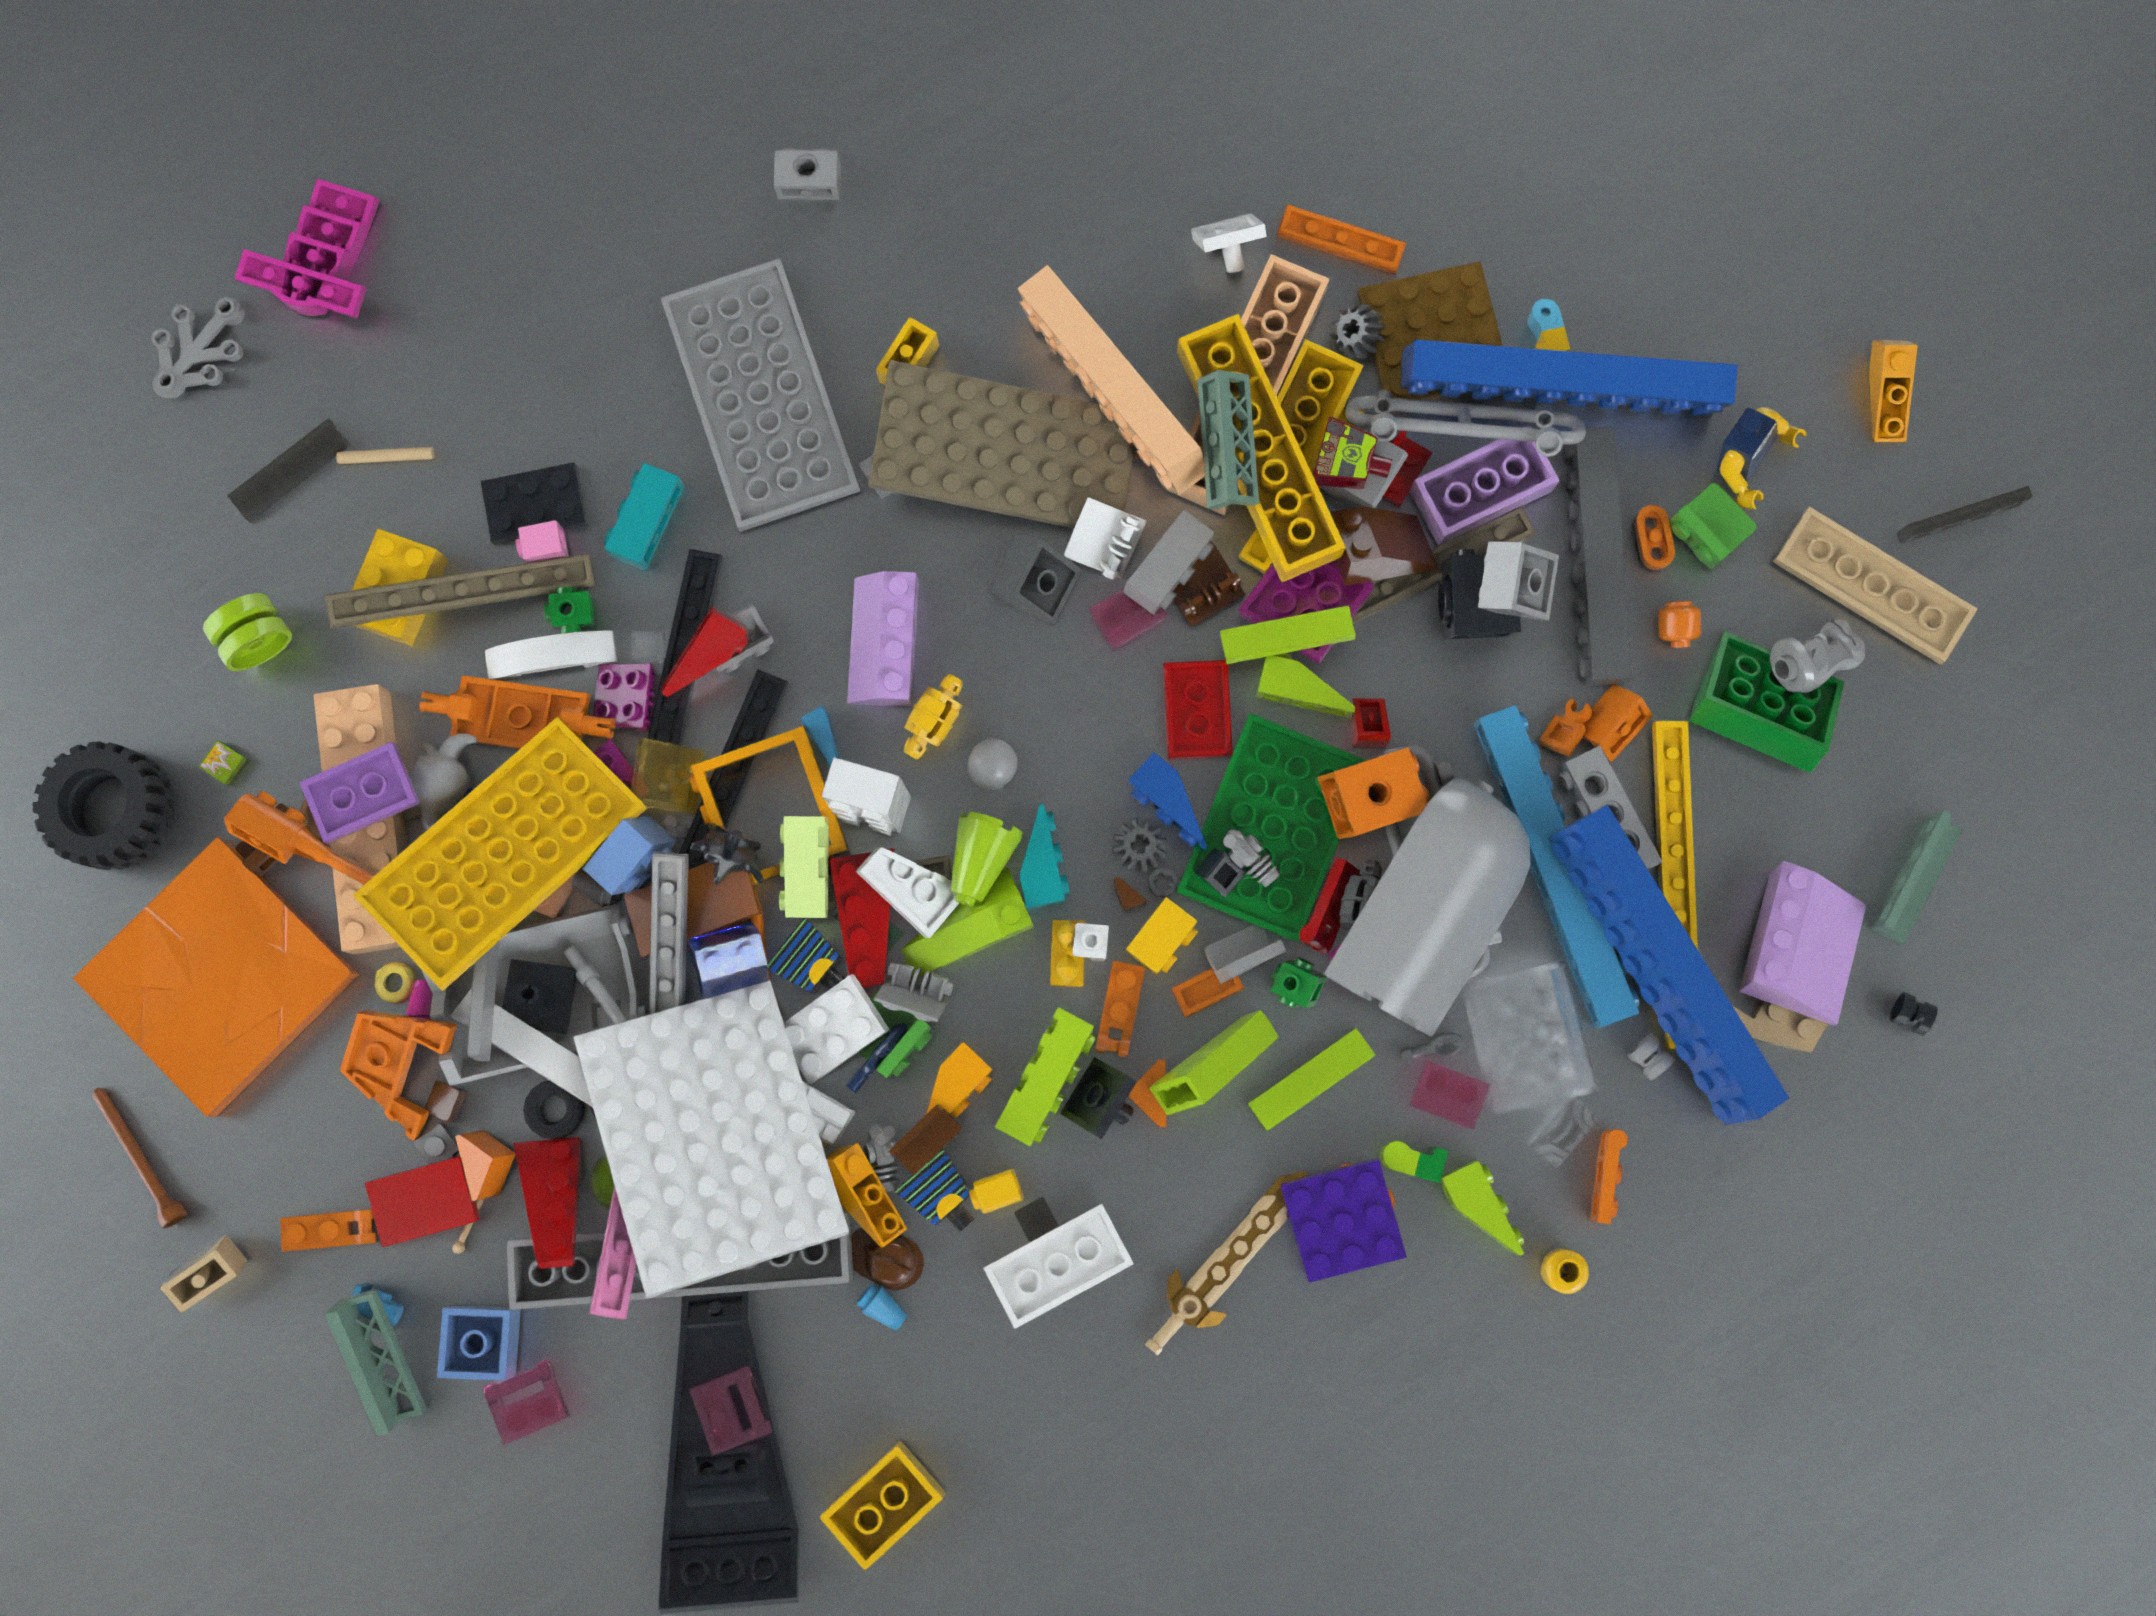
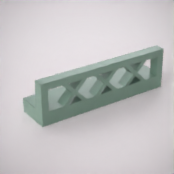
(1222, 437)
(1917, 878)
(367, 1361)

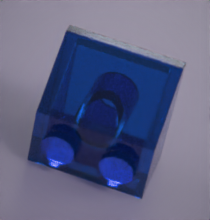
(728, 960)

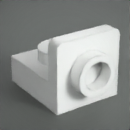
(1090, 941)

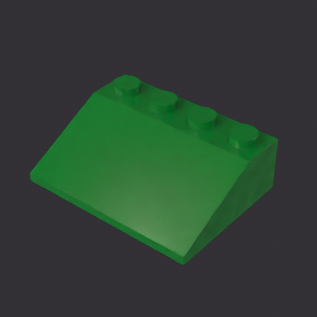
(1752, 707)

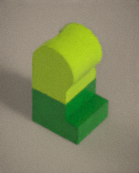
(1400, 1158)

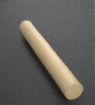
(385, 455)

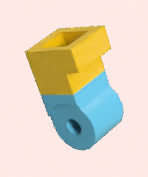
(1548, 326)

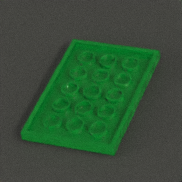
(1277, 799)

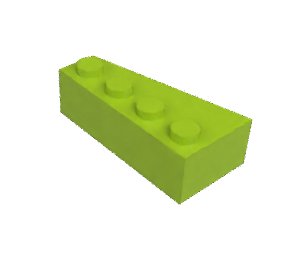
(1045, 1078)

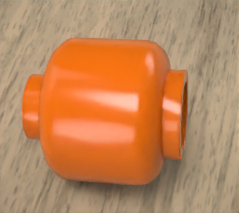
(1679, 623)

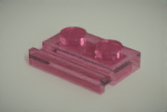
(1123, 618)
(1449, 1094)

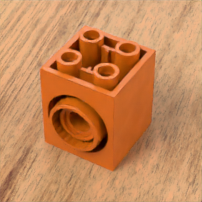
(1393, 790)

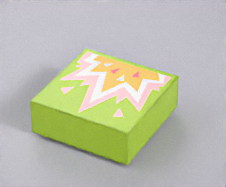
(222, 762)

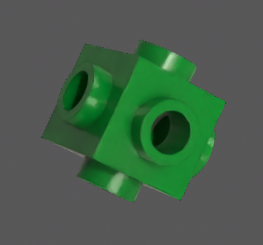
(580, 616)
(1297, 983)

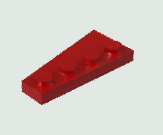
(551, 1196)

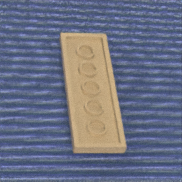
(1875, 585)

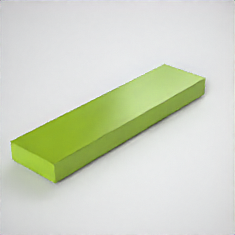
(1287, 634)
(1311, 1079)

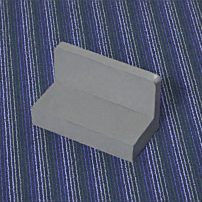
(1242, 952)

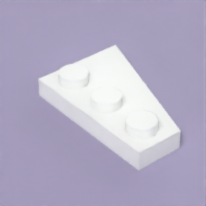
(910, 889)

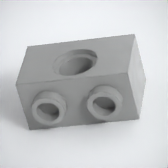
(820, 185)

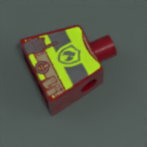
(1348, 457)

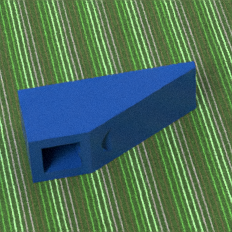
(1163, 789)

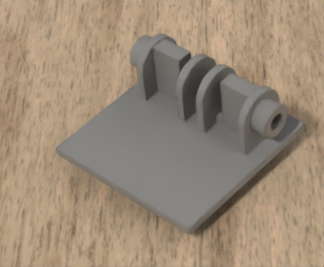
(923, 1002)

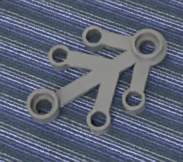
(195, 350)

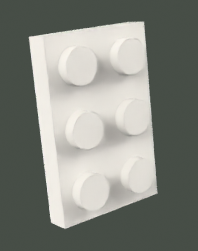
(833, 1029)

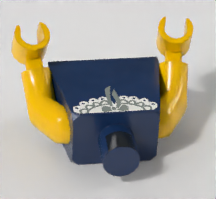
(1747, 447)

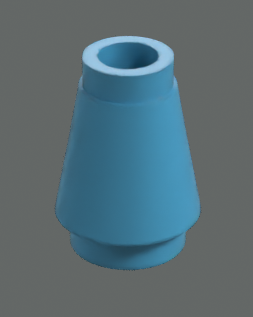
(881, 1306)

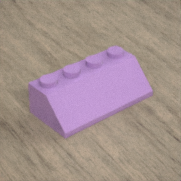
(883, 639)

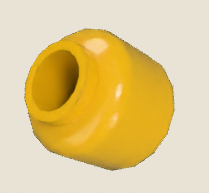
(1575, 1273)

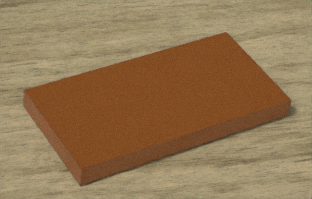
(708, 905)

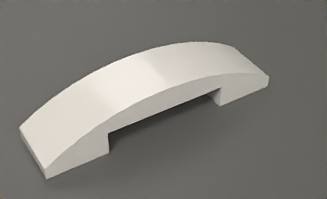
(550, 653)

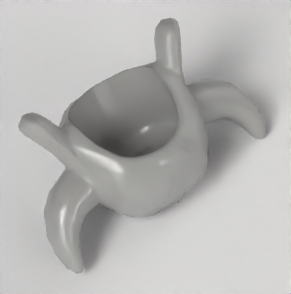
(439, 779)

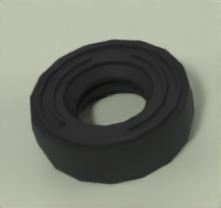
(537, 1122)

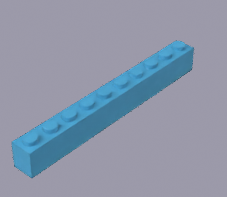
(1582, 937)

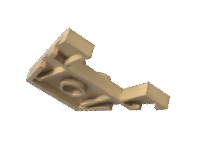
(1783, 1027)

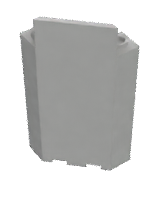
(602, 940)

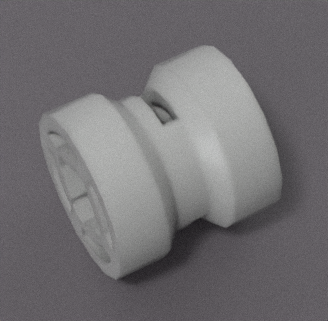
(1655, 1058)

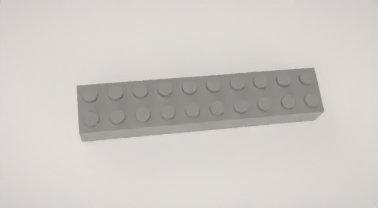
(574, 1285)

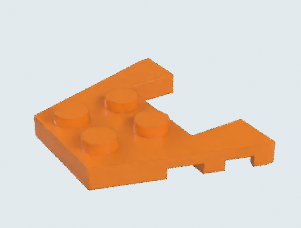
(381, 1057)

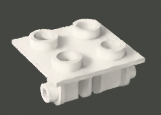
(1104, 538)

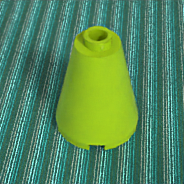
(980, 855)

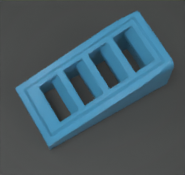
(820, 730)

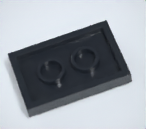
(532, 500)

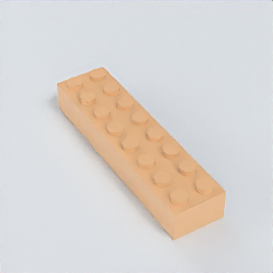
(1277, 326)
(1112, 381)
(347, 727)

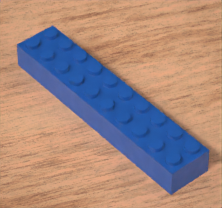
(1568, 377)
(1667, 968)

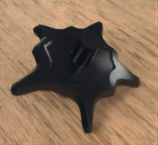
(728, 852)

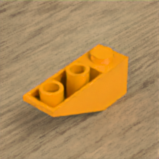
(1891, 388)
(958, 1079)
(864, 1195)

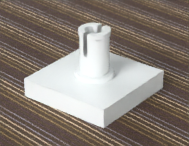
(1228, 236)

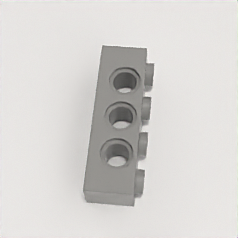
(1596, 767)

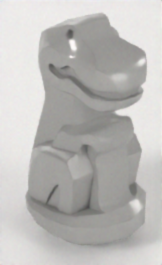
(1812, 662)

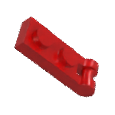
(1325, 920)

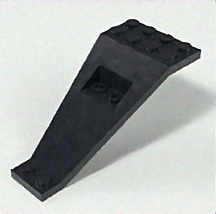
(728, 1532)

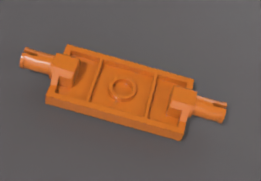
(512, 712)

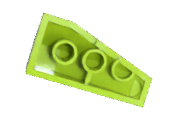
(971, 928)

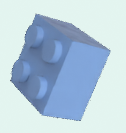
(626, 855)
(478, 1342)

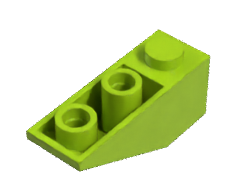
(1473, 1197)

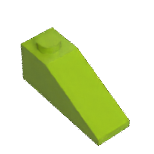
(1295, 685)

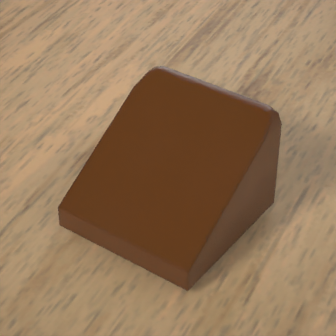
(1127, 896)
(445, 1101)

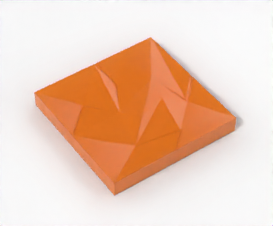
(215, 977)

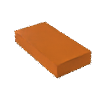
(1204, 991)

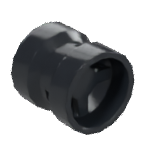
(1913, 1013)

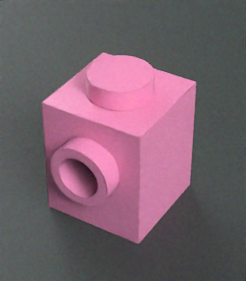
(542, 542)

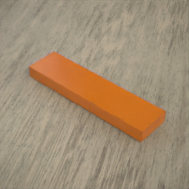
(1341, 239)

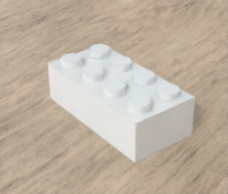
(866, 797)

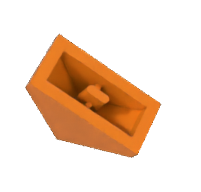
(1143, 1096)
(484, 1163)

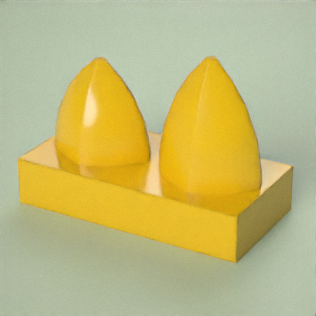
(1065, 967)

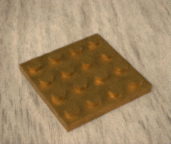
(1431, 307)

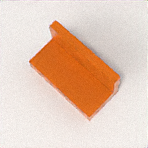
(1616, 720)

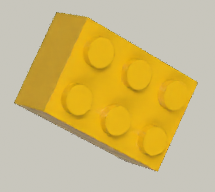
(394, 561)
(882, 1505)

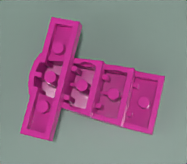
(318, 254)

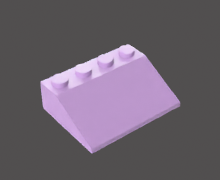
(1803, 944)

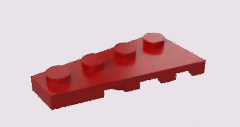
(862, 920)

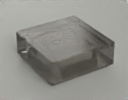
(1036, 1219)

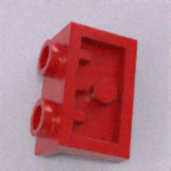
(1409, 471)

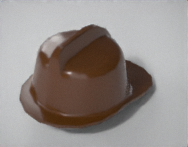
(893, 1266)

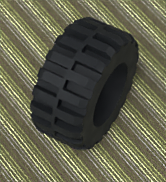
(65, 792)

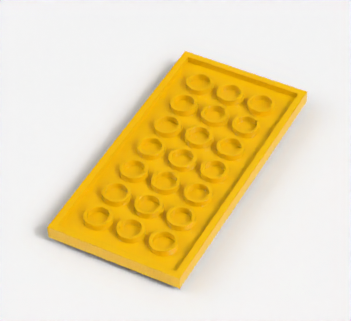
(498, 853)

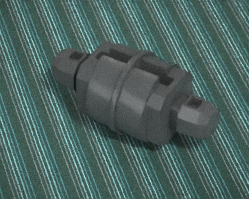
(1358, 892)

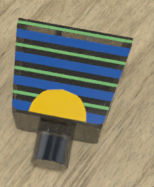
(807, 959)
(938, 1192)

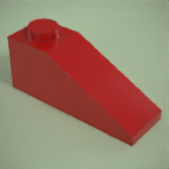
(709, 647)

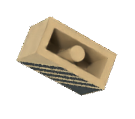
(203, 1273)

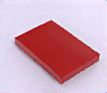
(1197, 709)
(421, 1201)

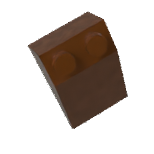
(1380, 545)

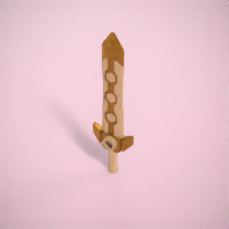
(1223, 1266)

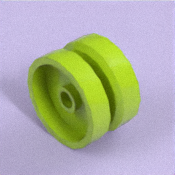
(247, 632)

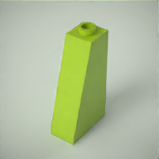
(1214, 1064)

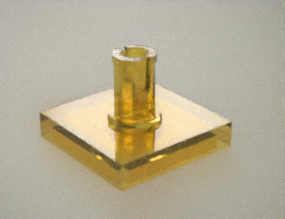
(664, 776)

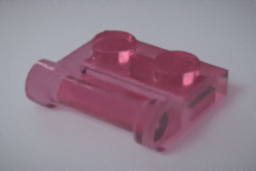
(529, 1413)
(719, 1413)

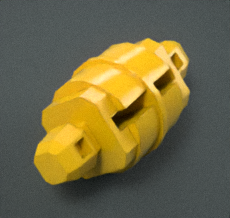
(933, 716)

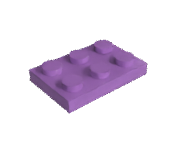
(359, 792)

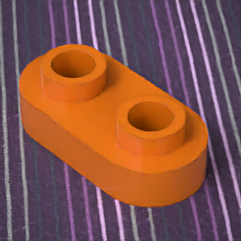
(1656, 539)

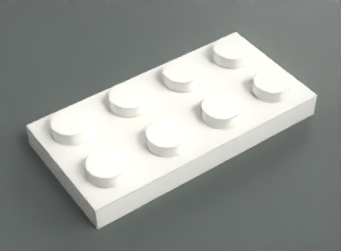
(1058, 1265)

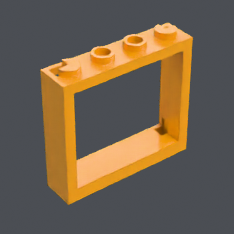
(710, 810)

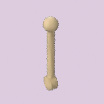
(459, 1246)

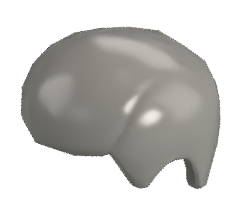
(992, 764)

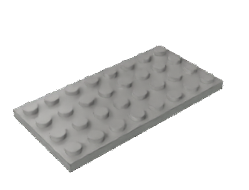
(760, 395)

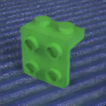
(1712, 525)
(915, 1038)

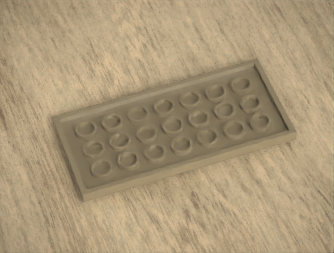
(996, 446)

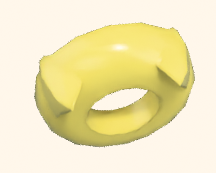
(408, 976)

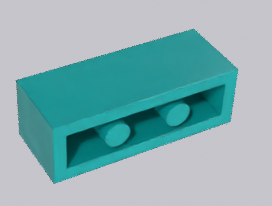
(643, 516)

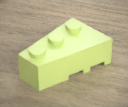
(805, 866)

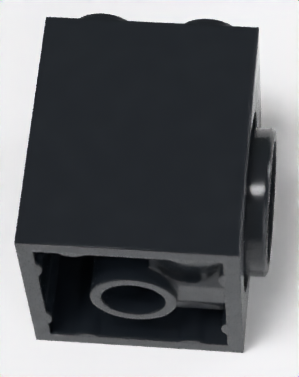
(1460, 600)

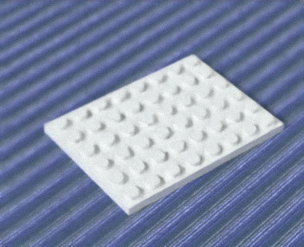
(709, 1138)

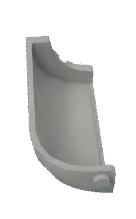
(1436, 906)

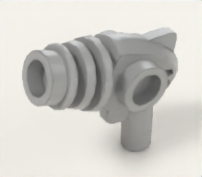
(1248, 852)
(876, 1151)

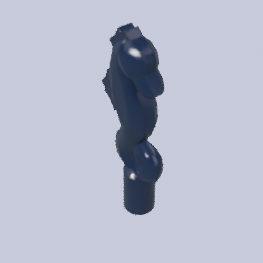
(881, 1051)

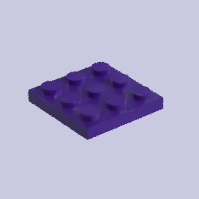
(1343, 1220)

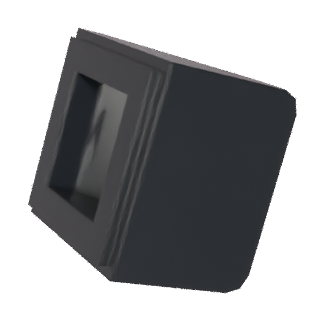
(1219, 872)

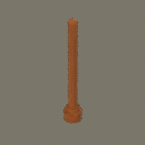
(168, 1209)

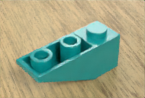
(1039, 872)

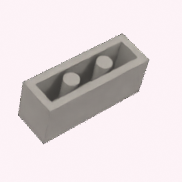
(1170, 563)

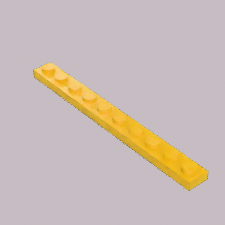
(1674, 824)

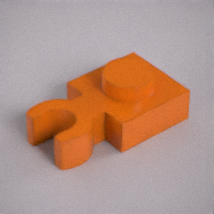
(1566, 732)

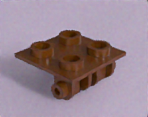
(1208, 589)

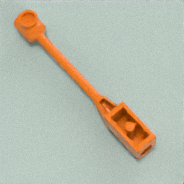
(283, 834)

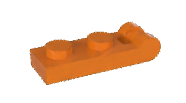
(1120, 1007)
(1607, 1176)
(326, 1230)

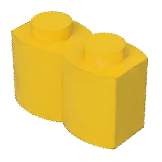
(996, 1191)

